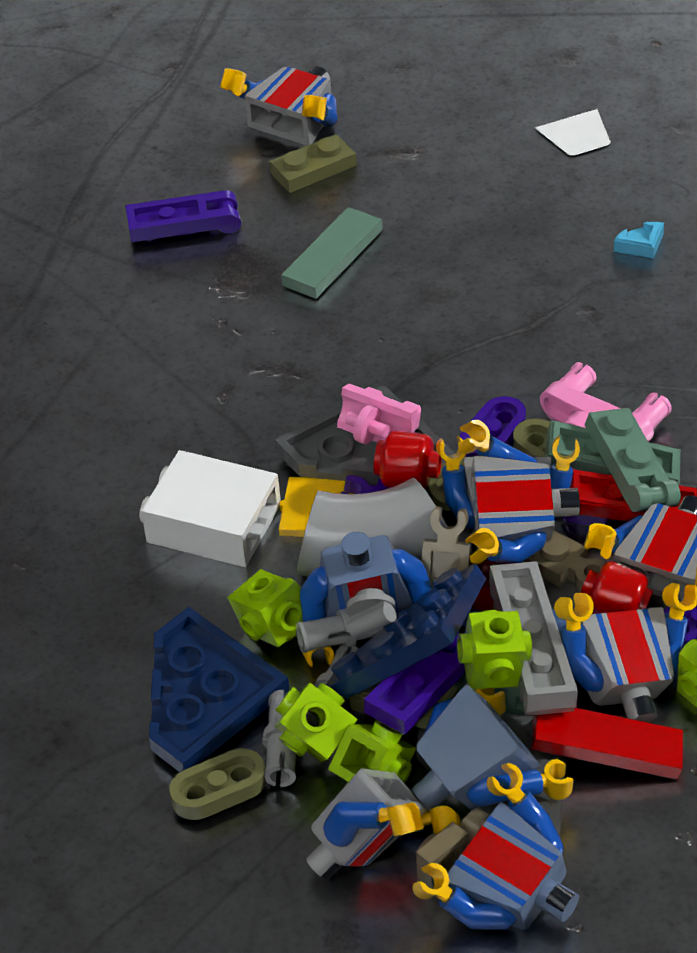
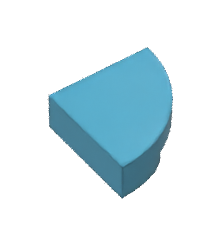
(640, 241)

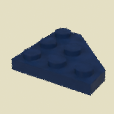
(413, 636)
(204, 689)

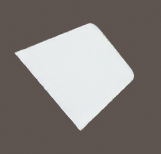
(577, 133)

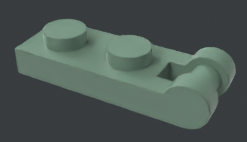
(631, 460)

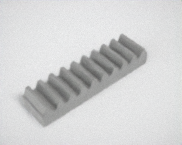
(547, 678)

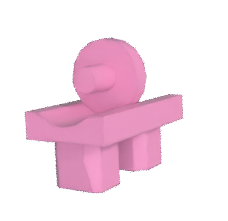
(373, 415)

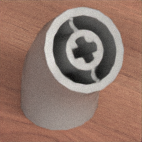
(395, 512)

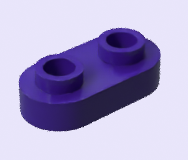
(501, 418)

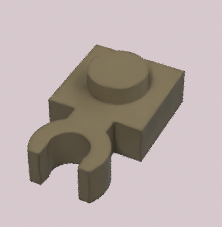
(445, 551)
(564, 561)
(448, 844)

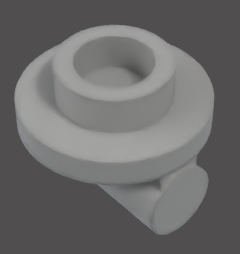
(369, 611)

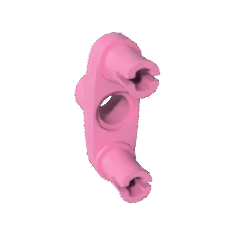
(568, 403)

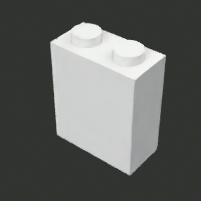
(211, 508)

